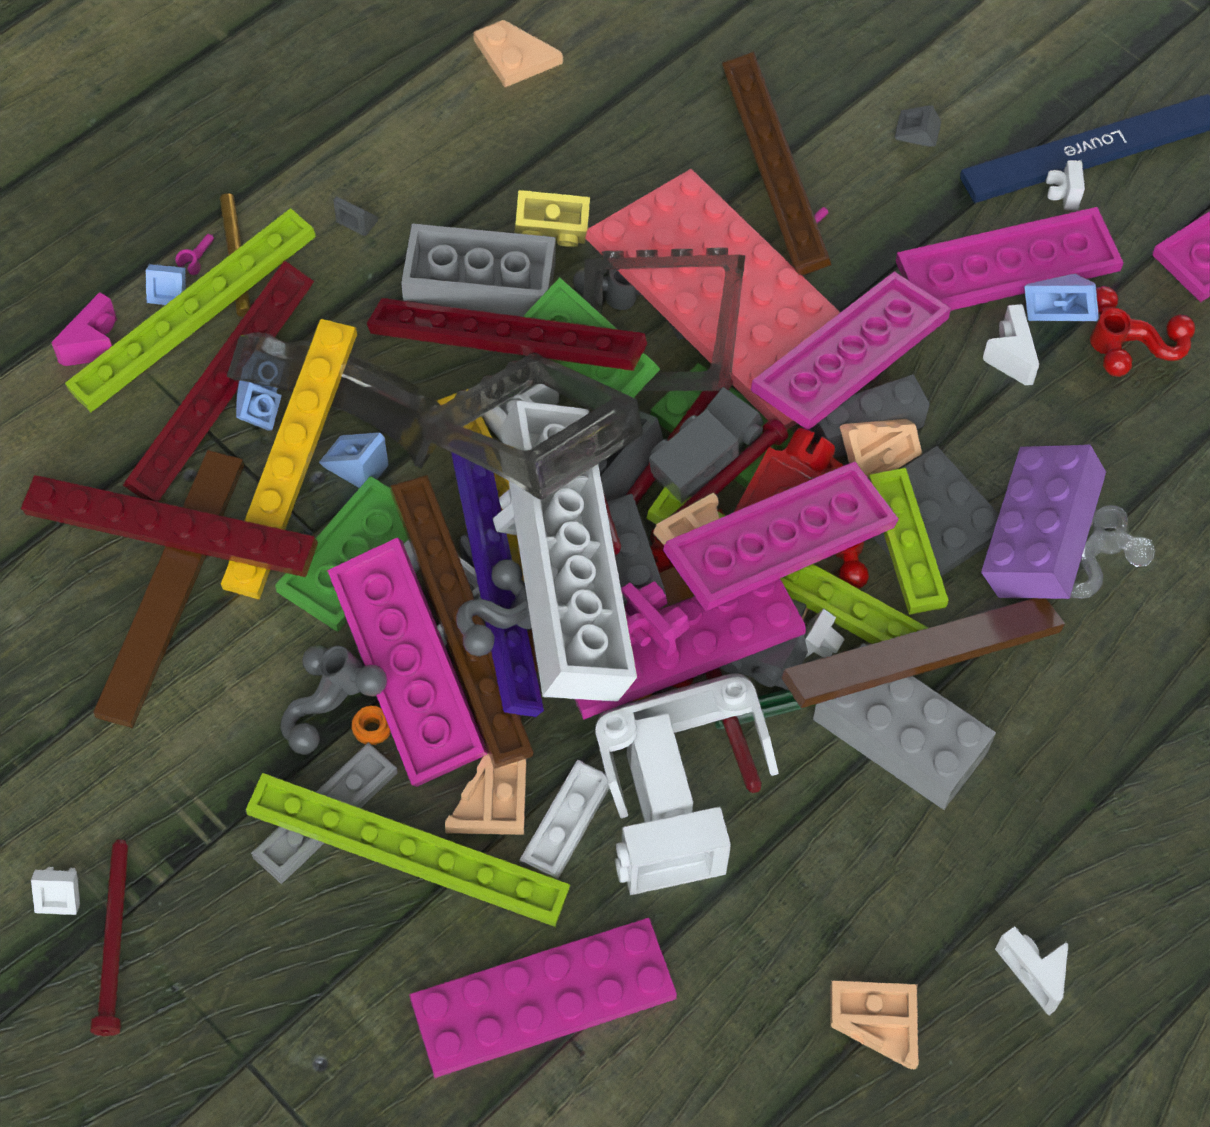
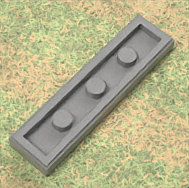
(352, 784)

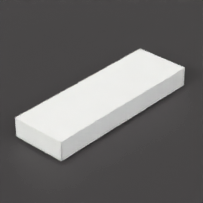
(566, 821)

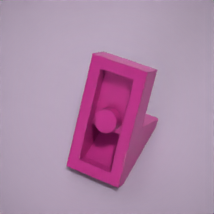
(85, 335)

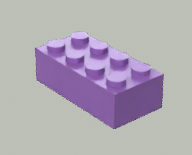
(1044, 522)

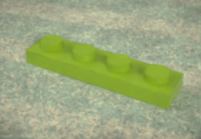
(910, 544)

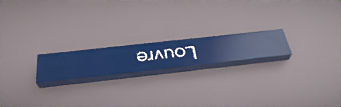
(1090, 147)

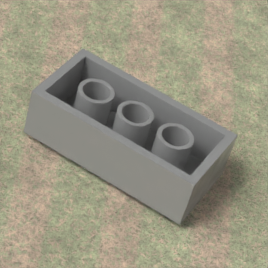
(477, 269)
(910, 735)

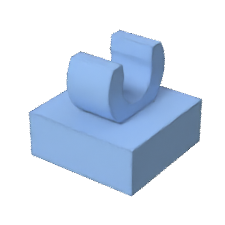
(164, 283)

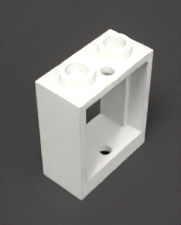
(658, 770)
(673, 851)

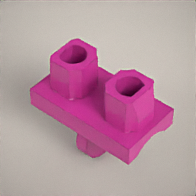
(647, 623)

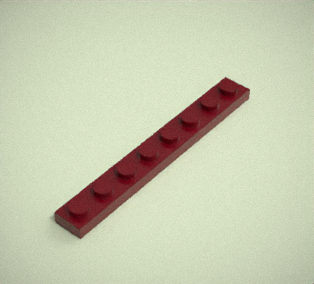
(508, 333)
(214, 388)
(170, 526)

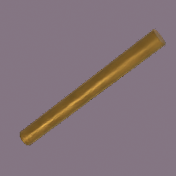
(233, 243)

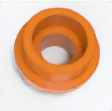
(369, 715)

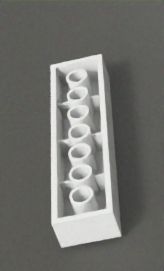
(569, 572)

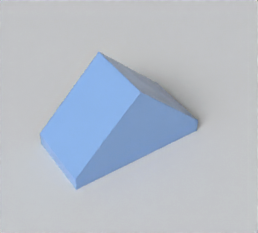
(1062, 299)
(357, 457)

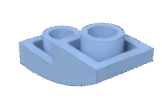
(257, 404)

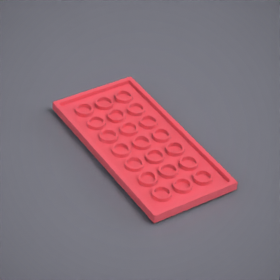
(775, 302)

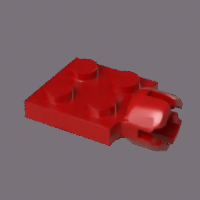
(787, 468)

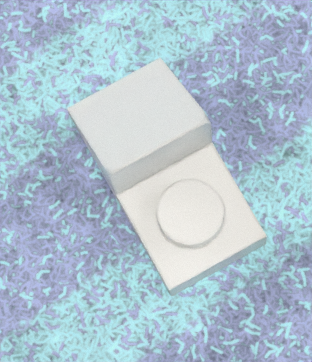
(1014, 349)
(1040, 976)

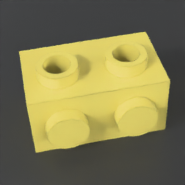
(553, 216)

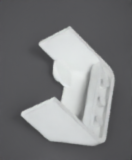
(687, 708)

